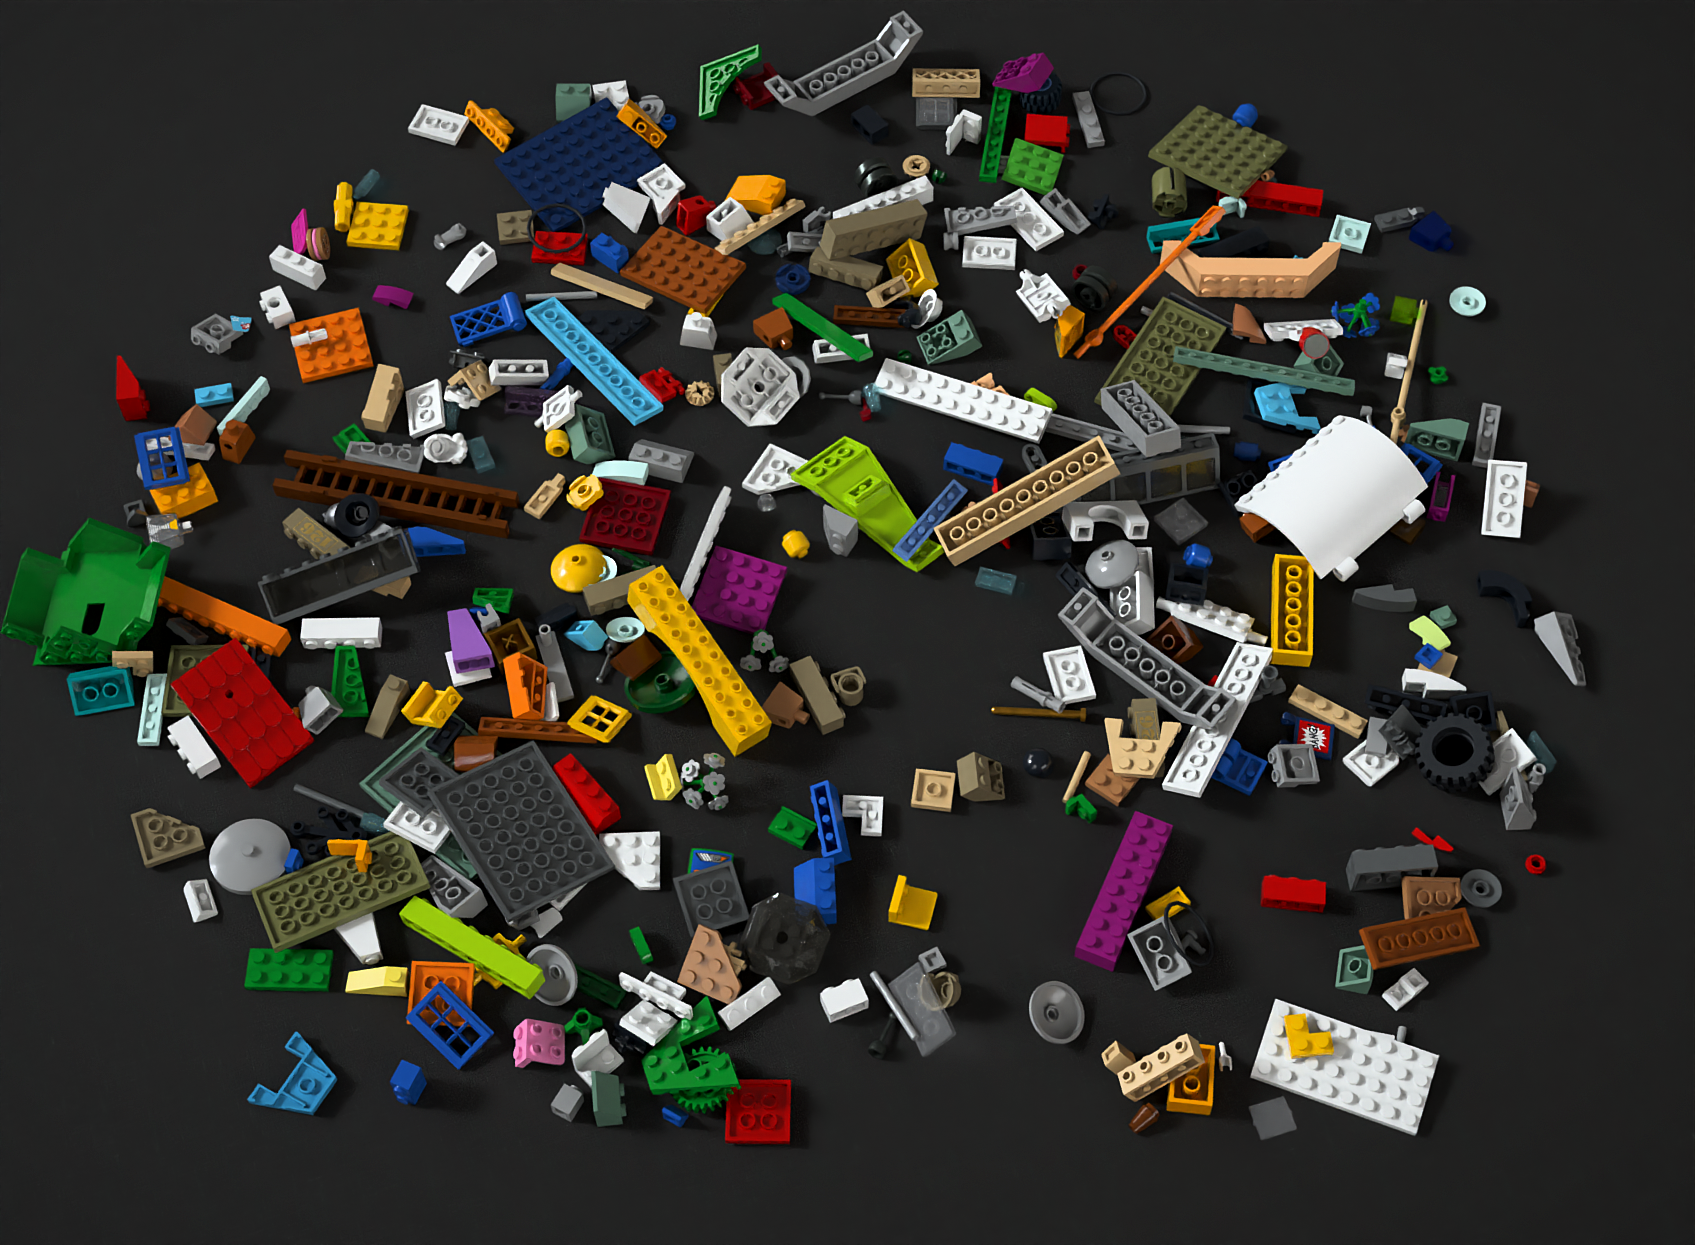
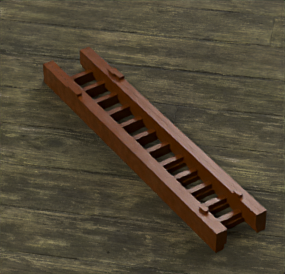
(399, 509)

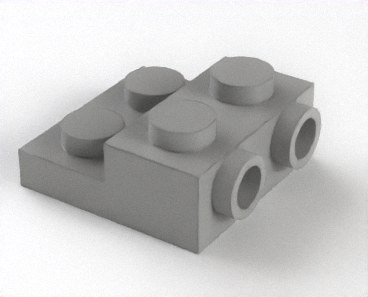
(214, 334)
(1293, 765)

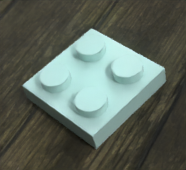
(1350, 233)

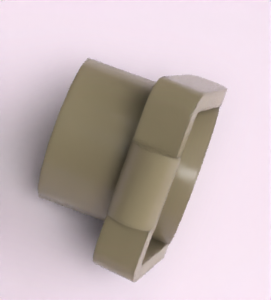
(849, 685)

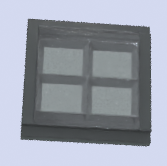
(935, 112)

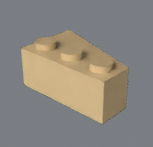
(383, 398)

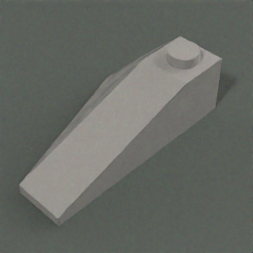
(1559, 636)
(452, 891)

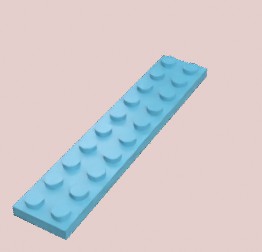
(594, 361)

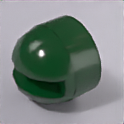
(941, 176)
(904, 356)

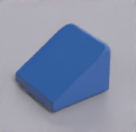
(473, 611)
(674, 1115)

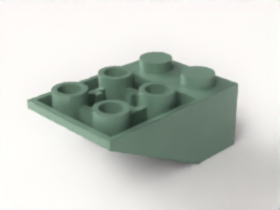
(949, 339)

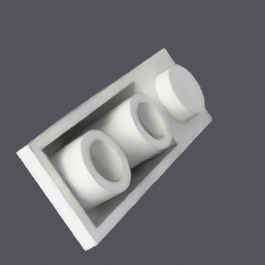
(474, 265)

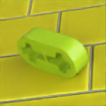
(1038, 397)

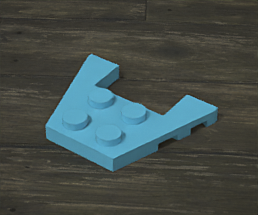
(1278, 406)

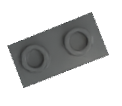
(461, 357)

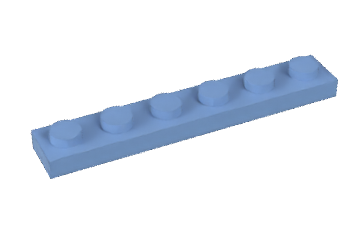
(931, 518)

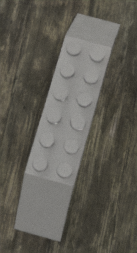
(850, 72)
(1143, 664)

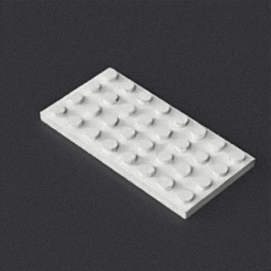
(1362, 1076)

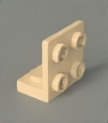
(477, 379)

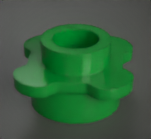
(1435, 378)

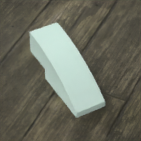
(622, 471)

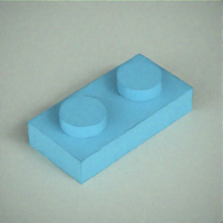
(214, 395)

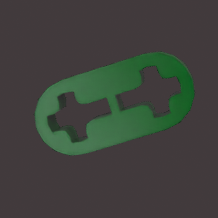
(640, 945)

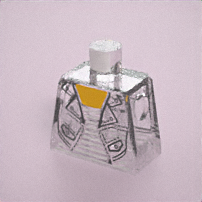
(167, 529)

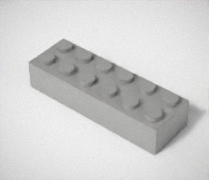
(1141, 418)

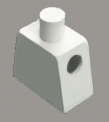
(698, 332)

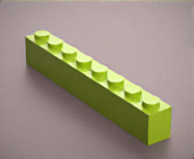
(473, 947)

